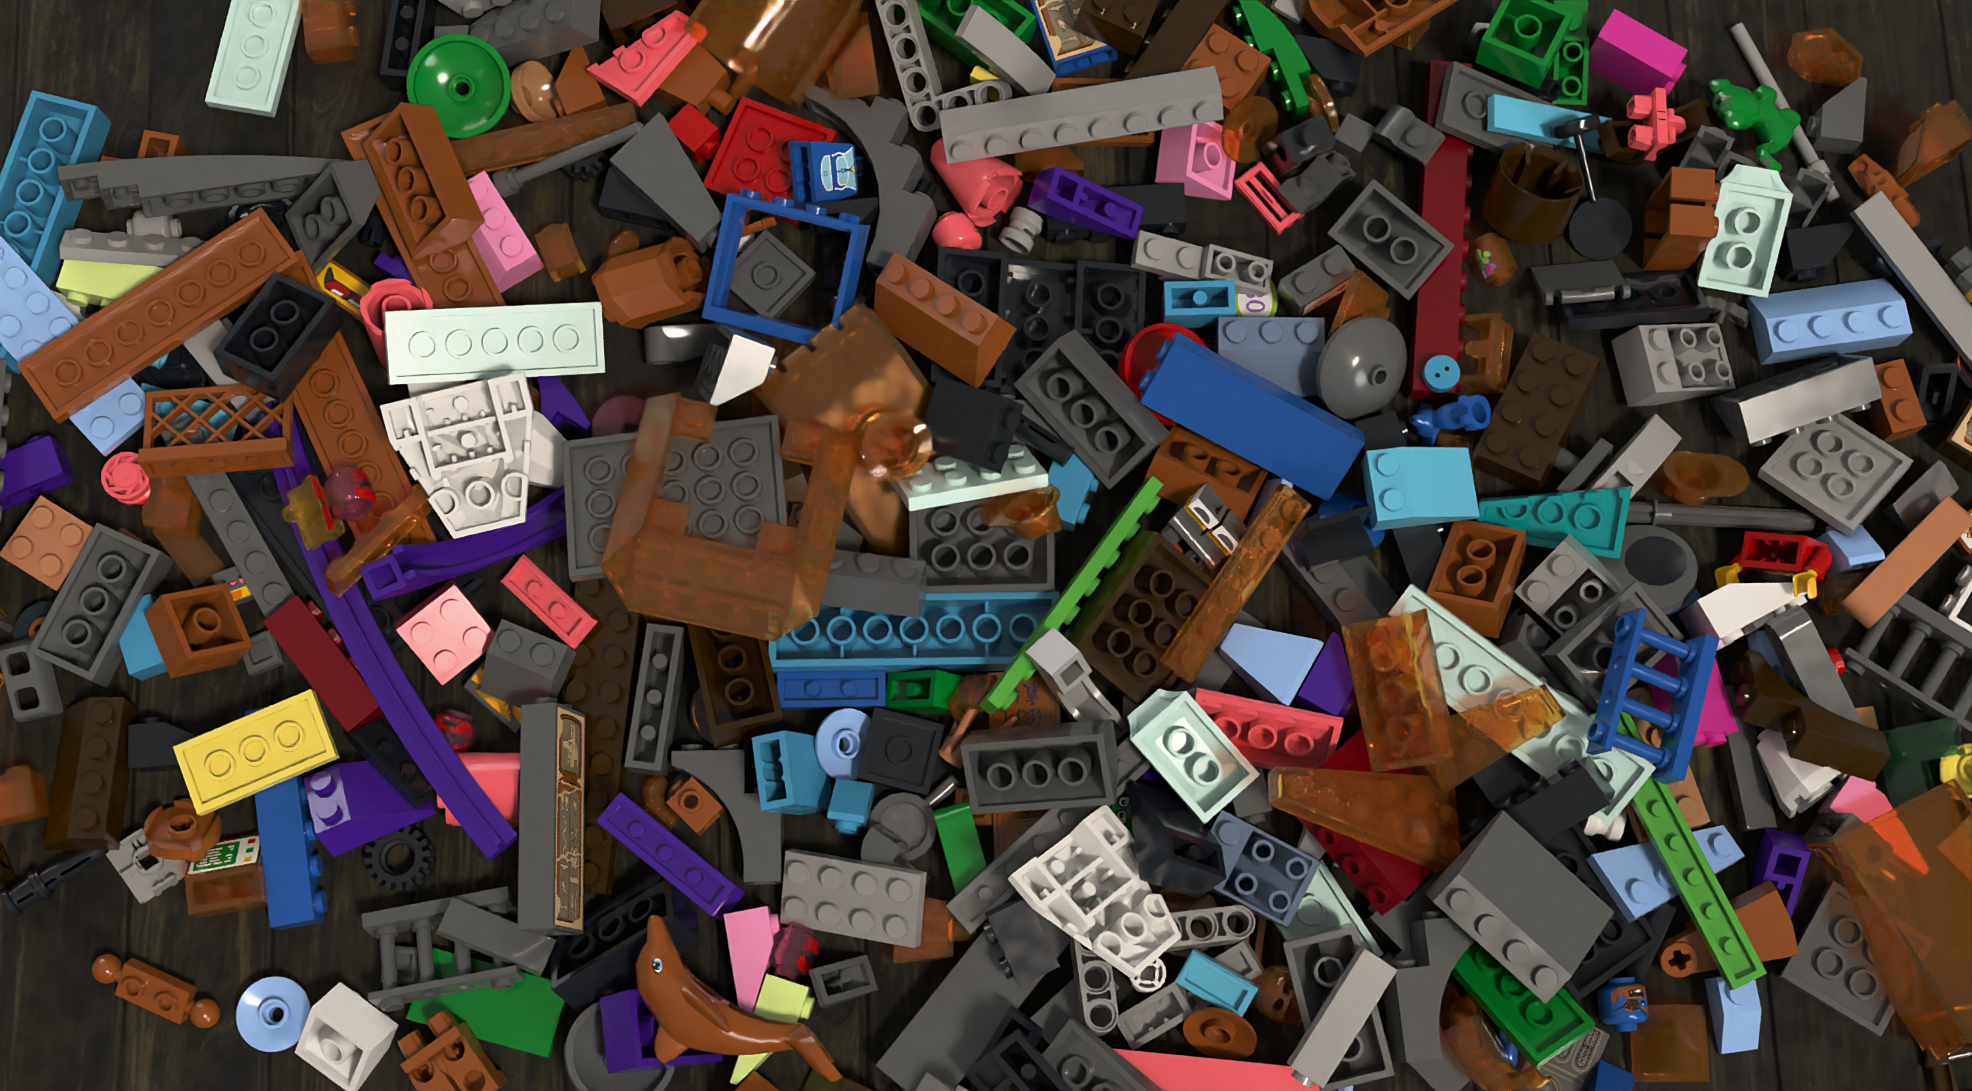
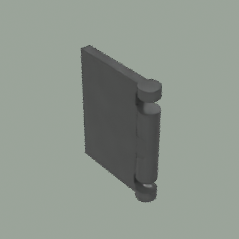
(1580, 282)

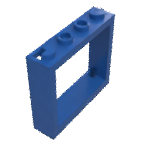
(726, 255)

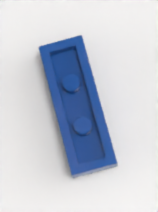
(832, 690)

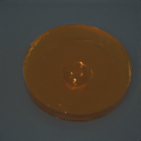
(1321, 100)

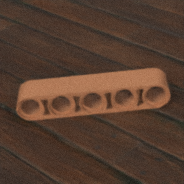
(1907, 562)

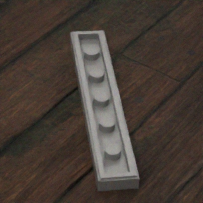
(1918, 271)

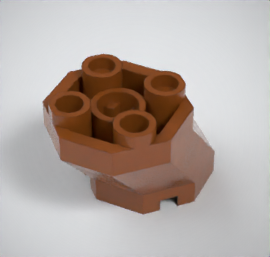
(653, 283)

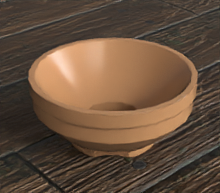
(533, 92)

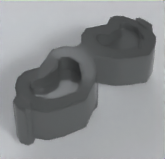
(1728, 310)

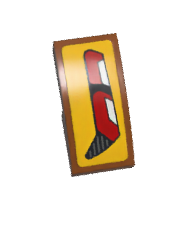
(343, 287)

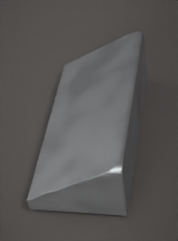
(1921, 496)

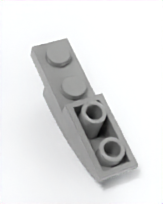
(1188, 262)
(1638, 457)

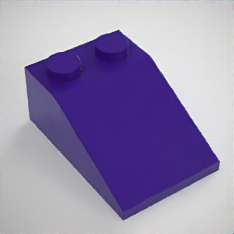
(357, 805)
(631, 1035)

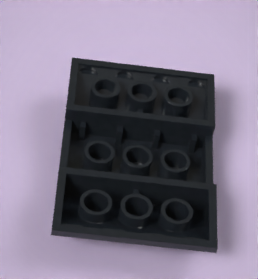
(1043, 304)

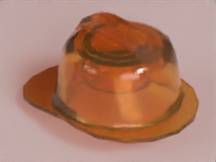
(1699, 477)
(1025, 512)

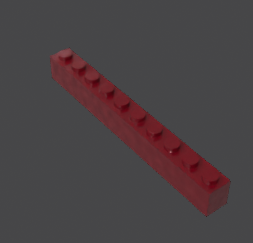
(1442, 205)

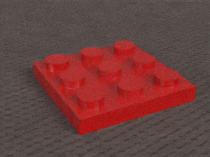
(758, 153)

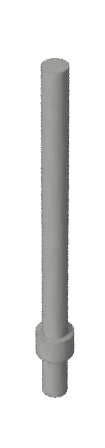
(1765, 77)

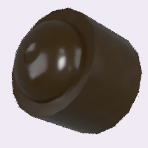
(1532, 193)

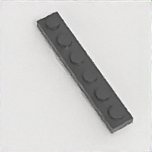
(237, 533)

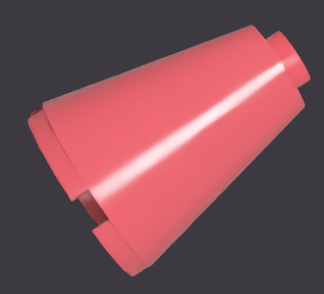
(979, 185)
(389, 296)

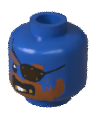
(1622, 1003)

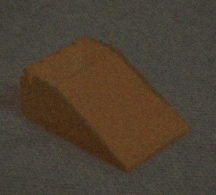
(835, 386)
(1915, 909)

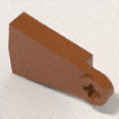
(1763, 921)

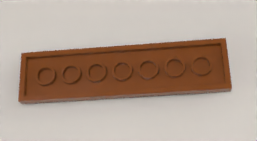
(451, 276)
(158, 315)

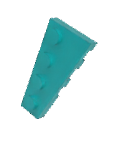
(1590, 516)

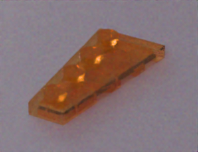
(1494, 730)

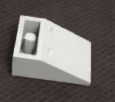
(1738, 610)

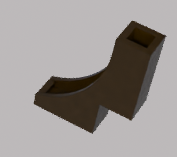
(1807, 728)

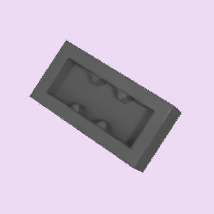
(1582, 472)

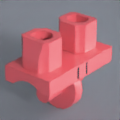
(1658, 123)

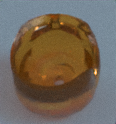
(1277, 996)

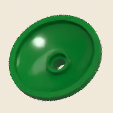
(457, 61)

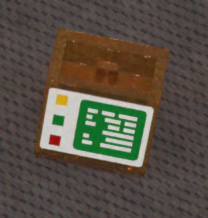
(227, 878)

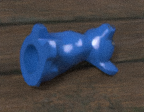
(1467, 413)

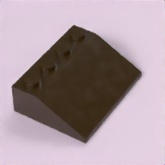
(1138, 616)

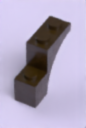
(1614, 134)

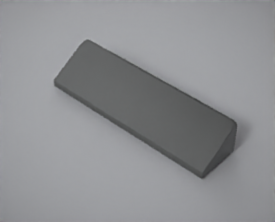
(1746, 775)

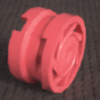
(126, 479)

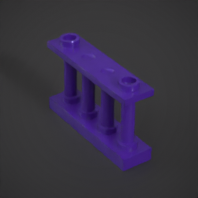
(670, 857)

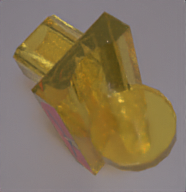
(311, 513)

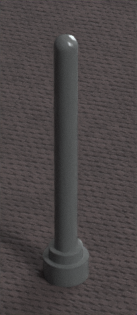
(509, 180)

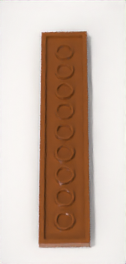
(349, 427)

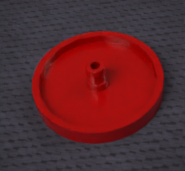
(1141, 352)

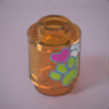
(1494, 259)

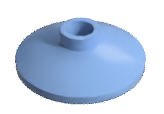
(851, 727)
(256, 1010)

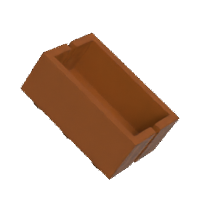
(1683, 216)

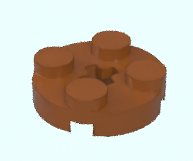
(168, 841)

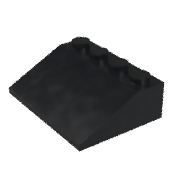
(1619, 941)

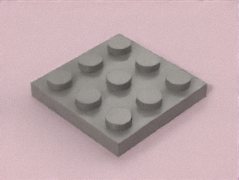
(1835, 471)

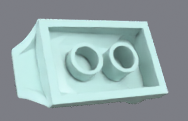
(1750, 232)
(1189, 752)

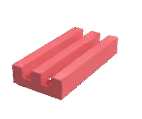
(1276, 226)

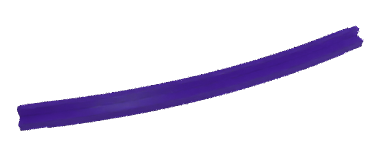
(390, 682)

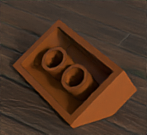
(1191, 460)
(1479, 573)

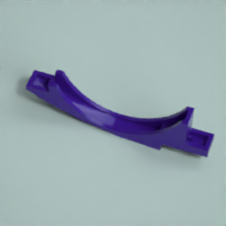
(556, 400)
(427, 564)

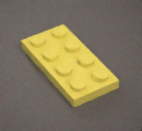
(256, 752)

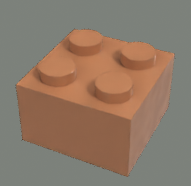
(47, 543)

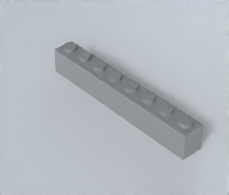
(1081, 114)

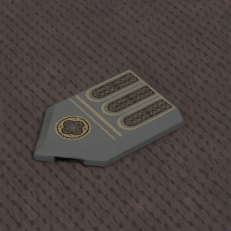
(1573, 1066)

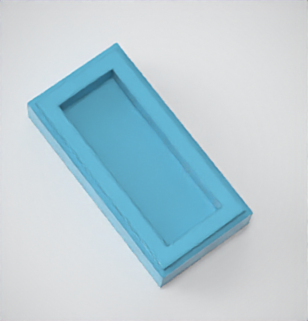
(1216, 983)

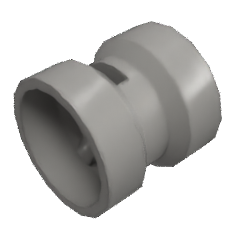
(1021, 230)

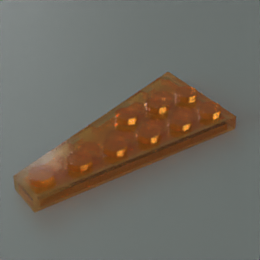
(1381, 809)

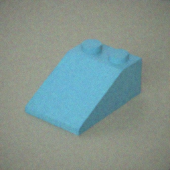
(1418, 486)

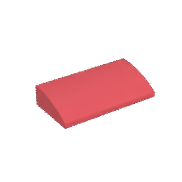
(1272, 732)

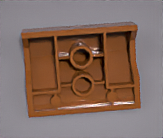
(1367, 24)

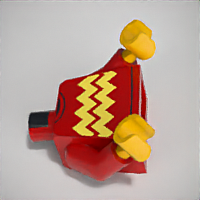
(1783, 556)

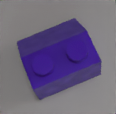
(1327, 682)

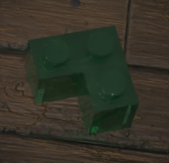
(1911, 749)

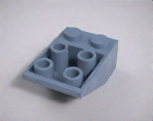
(1261, 870)

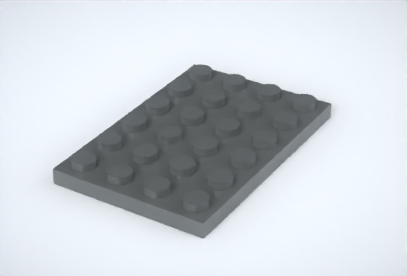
(726, 483)

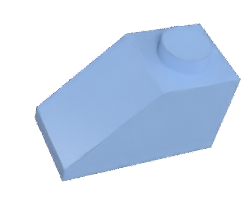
(1851, 552)
(1734, 1015)

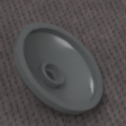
(1361, 367)
(587, 1061)

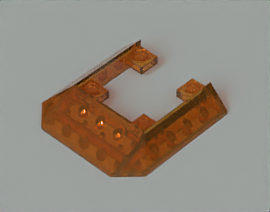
(714, 583)

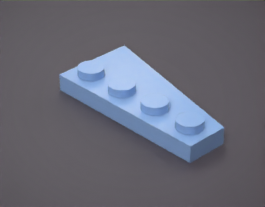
(1639, 879)

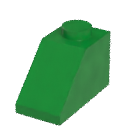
(921, 691)

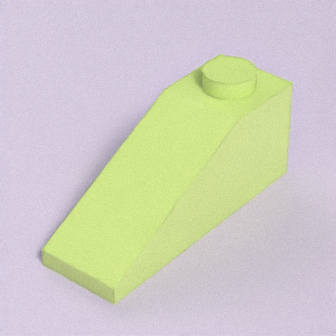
(780, 1002)

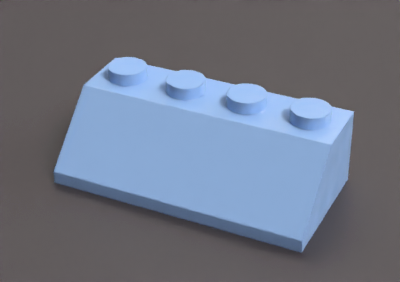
(1828, 320)

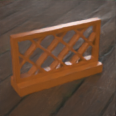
(214, 455)

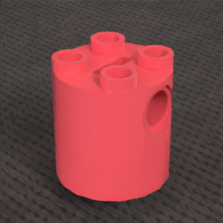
(498, 777)

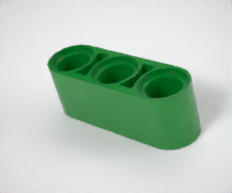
(960, 843)

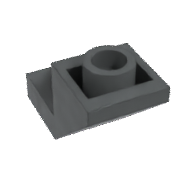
(1318, 182)

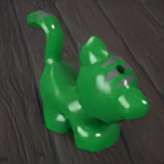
(1755, 110)

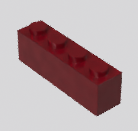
(324, 662)

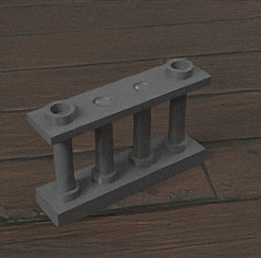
(1922, 623)
(421, 920)

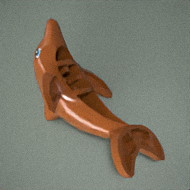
(701, 1019)

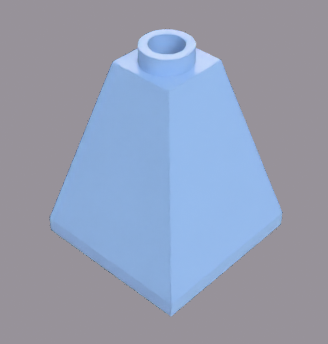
(1269, 660)

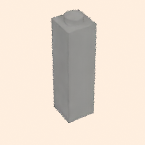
(1340, 1018)

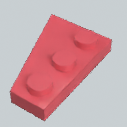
(647, 62)

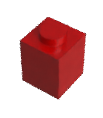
(695, 133)

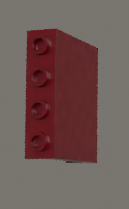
(1375, 872)

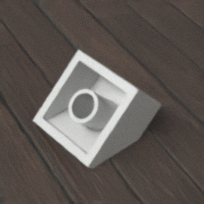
(345, 1037)

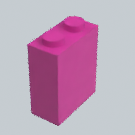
(1636, 56)
(1716, 715)

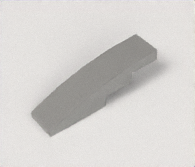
(1004, 52)
(1175, 1002)

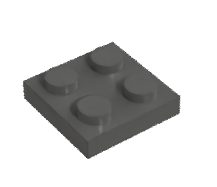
(769, 276)

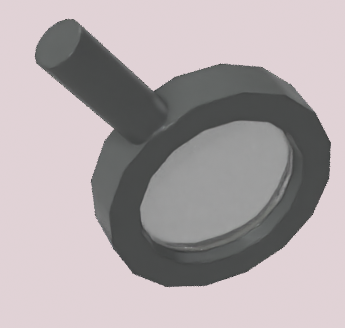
(913, 817)

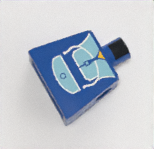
(824, 171)

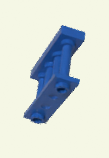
(1687, 695)

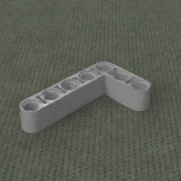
(923, 62)
(1105, 997)

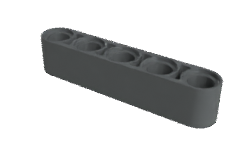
(1808, 662)

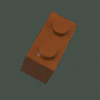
(1899, 411)

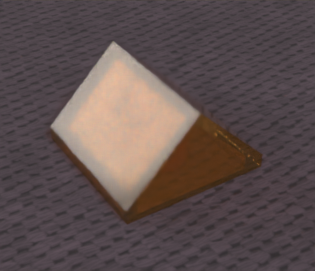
(1671, 1045)

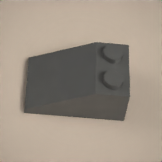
(1390, 240)
(1586, 648)

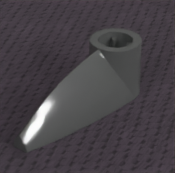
(676, 342)

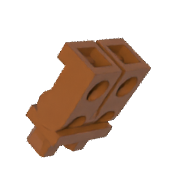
(451, 1061)

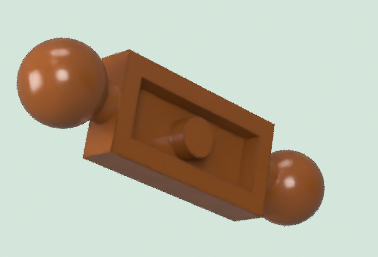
(156, 991)

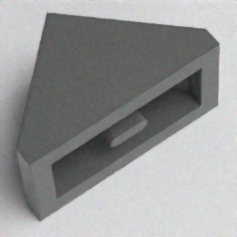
(843, 981)

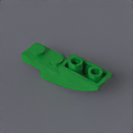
(1572, 60)
(1288, 63)

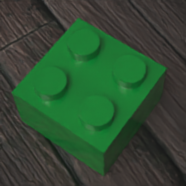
(1524, 39)

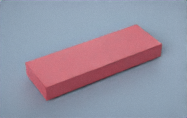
(549, 601)

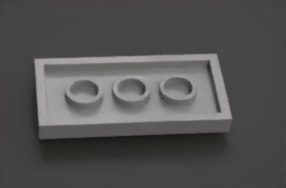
(853, 897)

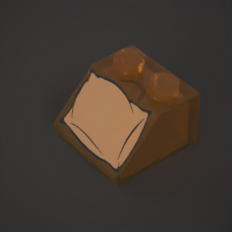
(1932, 142)

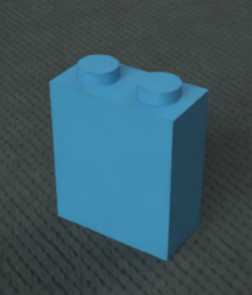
(790, 774)

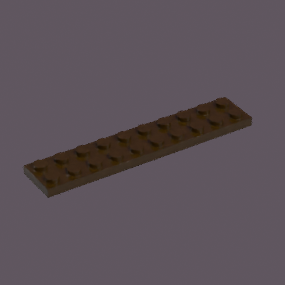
(603, 688)

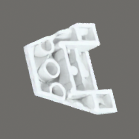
(468, 450)
(1096, 894)

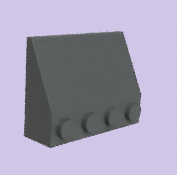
(976, 558)
(1521, 905)

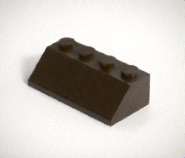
(735, 684)
(91, 776)

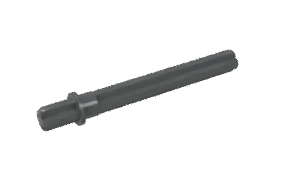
(1720, 516)

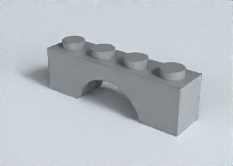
(1067, 677)

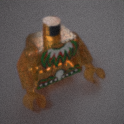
(1483, 1052)

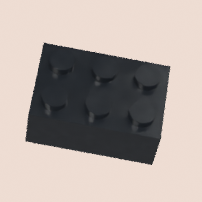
(278, 337)

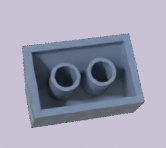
(1275, 348)

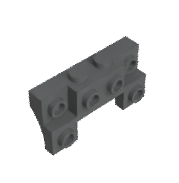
(1712, 151)

